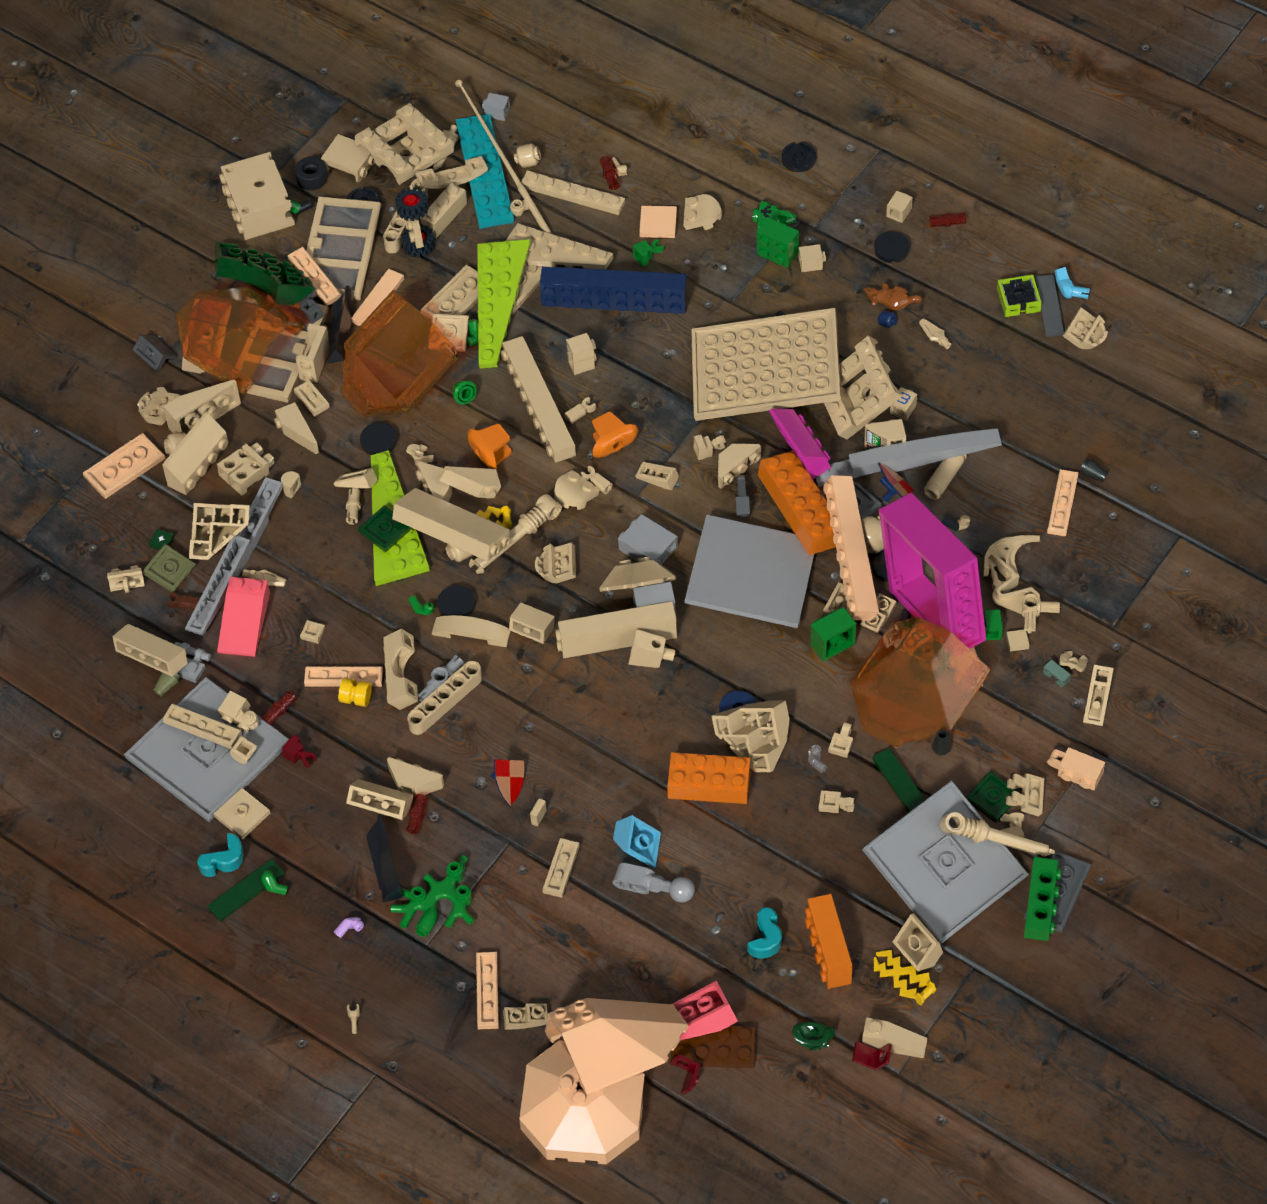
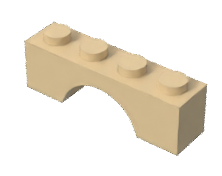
(397, 651)

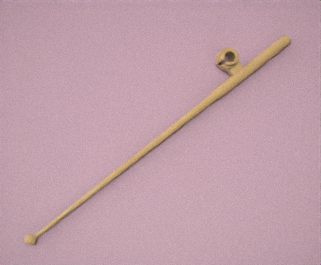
(522, 205)

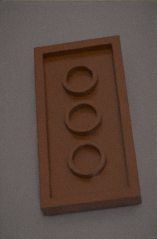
(726, 1048)

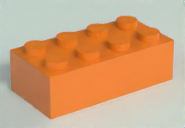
(708, 778)
(828, 941)

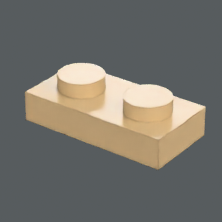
(311, 398)

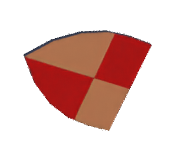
(893, 483)
(509, 778)

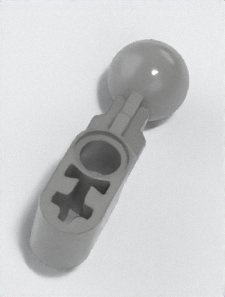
(643, 880)

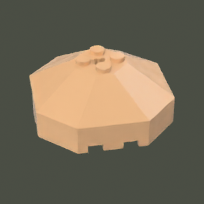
(577, 1123)

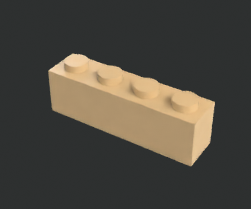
(150, 650)

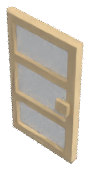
(344, 240)
(278, 368)

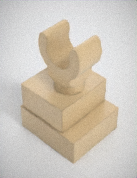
(704, 447)

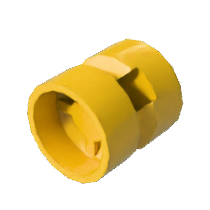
(355, 692)

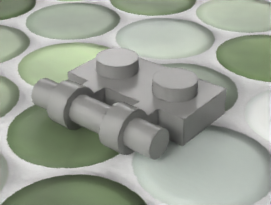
(194, 668)

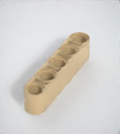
(395, 229)
(441, 705)

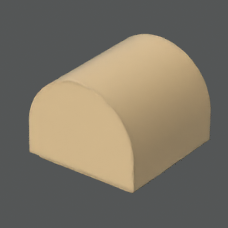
(291, 483)
(243, 750)

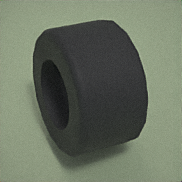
(311, 165)

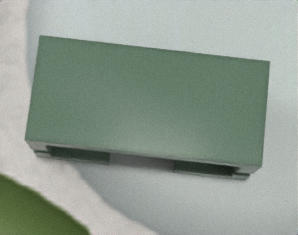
(1053, 668)

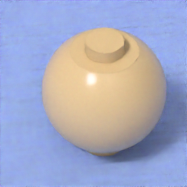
(872, 534)

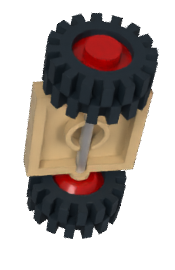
(410, 206)

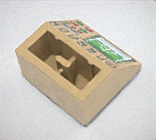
(884, 434)

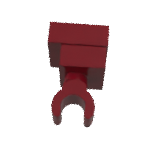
(293, 751)

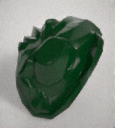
(813, 1035)

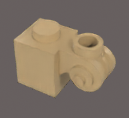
(235, 710)

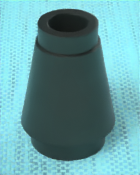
(1093, 470)
(941, 743)

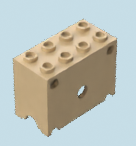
(256, 196)

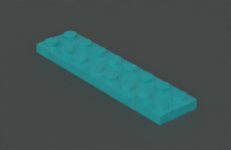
(490, 188)

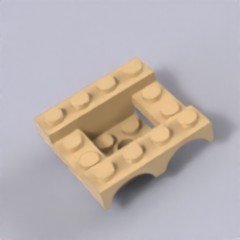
(423, 143)
(855, 408)

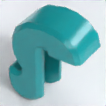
(222, 860)
(771, 933)

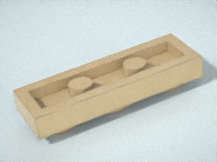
(561, 867)

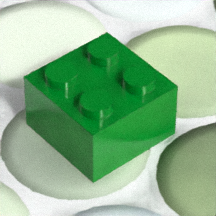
(777, 242)
(833, 634)

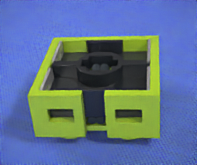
(1019, 295)

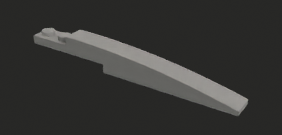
(912, 453)
(234, 557)

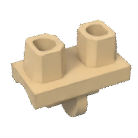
(125, 579)

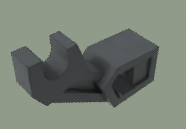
(310, 309)
(742, 498)

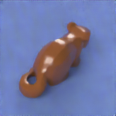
(892, 298)

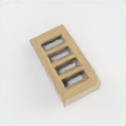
(359, 479)
(668, 479)

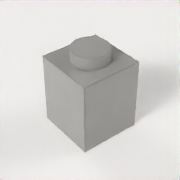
(496, 106)

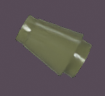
(165, 683)

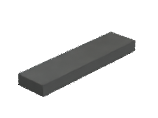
(1050, 306)

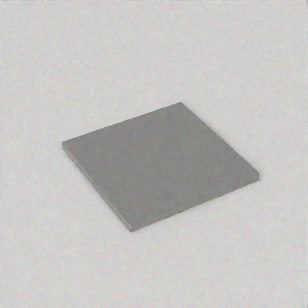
(750, 572)
(196, 768)
(939, 873)

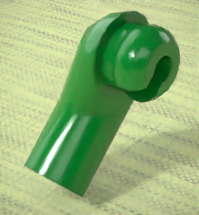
(473, 328)
(423, 609)
(271, 884)

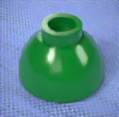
(464, 392)

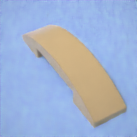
(472, 169)
(471, 627)

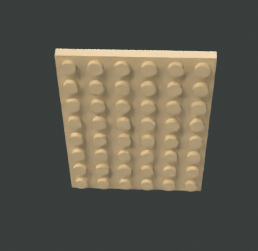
(765, 364)

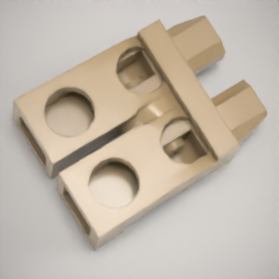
(245, 467)

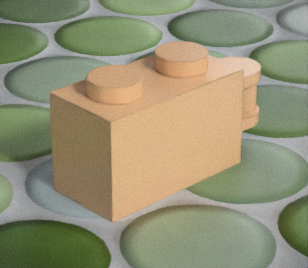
(1077, 767)

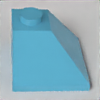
(638, 839)

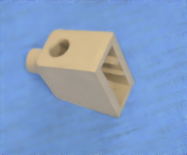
(649, 650)

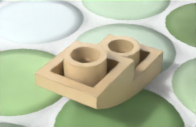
(886, 606)
(525, 1017)

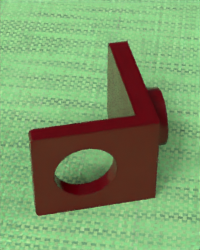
(870, 1056)
(692, 1070)

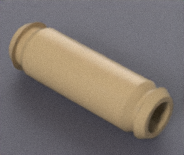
(943, 476)

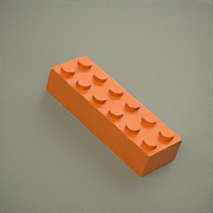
(798, 500)

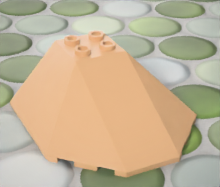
(615, 1037)

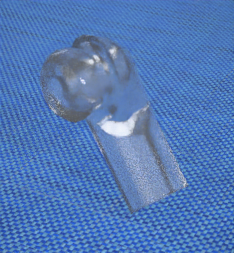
(814, 759)

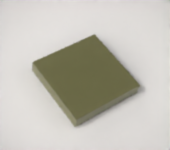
(169, 568)

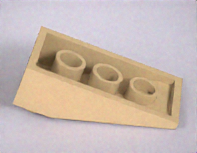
(187, 409)

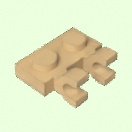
(1032, 793)

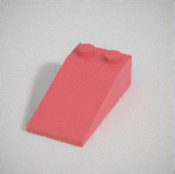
(243, 616)
(705, 1011)

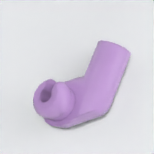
(349, 923)

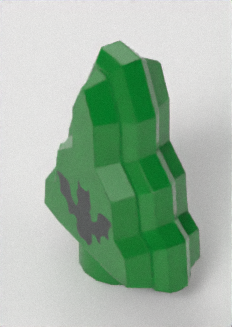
(767, 210)

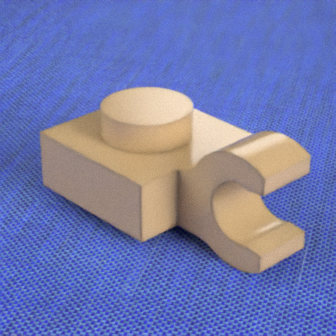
(841, 743)
(832, 802)

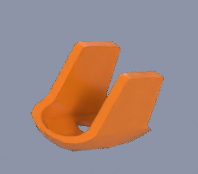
(611, 435)
(490, 444)

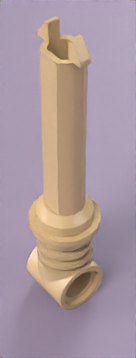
(545, 509)
(980, 831)

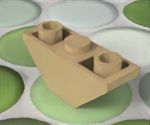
(735, 461)
(429, 476)
(413, 778)

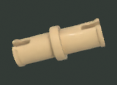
(353, 506)

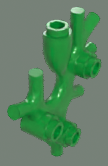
(446, 888)

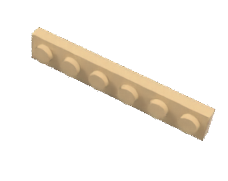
(573, 192)

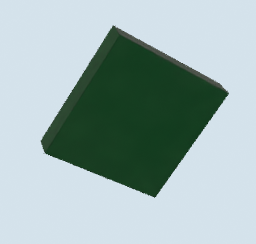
(383, 530)
(990, 796)

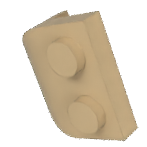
(701, 211)
(1086, 330)
(152, 405)
(574, 490)
(557, 563)

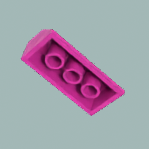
(801, 441)

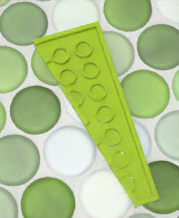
(498, 286)
(407, 555)

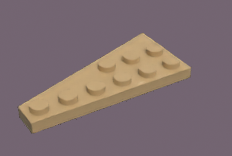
(552, 249)

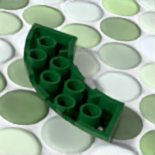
(264, 271)

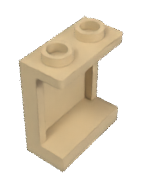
(348, 157)
(312, 365)

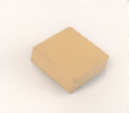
(312, 631)
(1017, 640)
(538, 812)

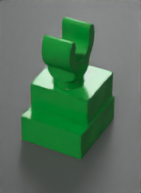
(643, 251)

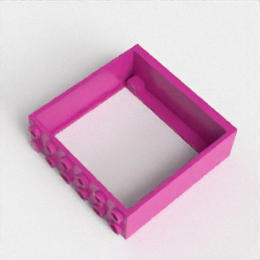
(956, 600)

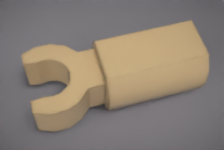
(579, 411)
(597, 480)

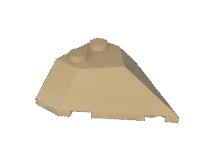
(636, 574)

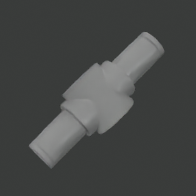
(440, 673)

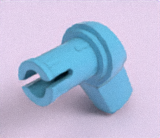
(1067, 288)

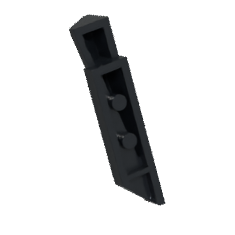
(340, 326)
(383, 862)

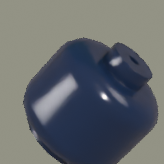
(887, 319)

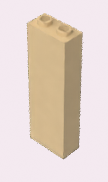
(451, 524)
(614, 629)

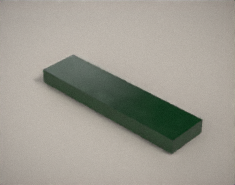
(898, 779)
(243, 892)

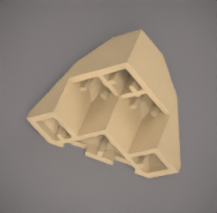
(214, 527)
(755, 732)

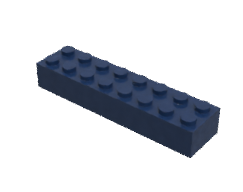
(613, 290)

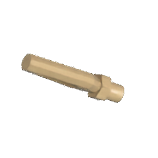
(934, 333)
(273, 579)

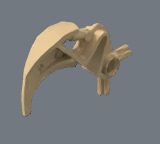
(1019, 600)

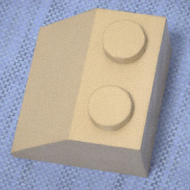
(918, 944)

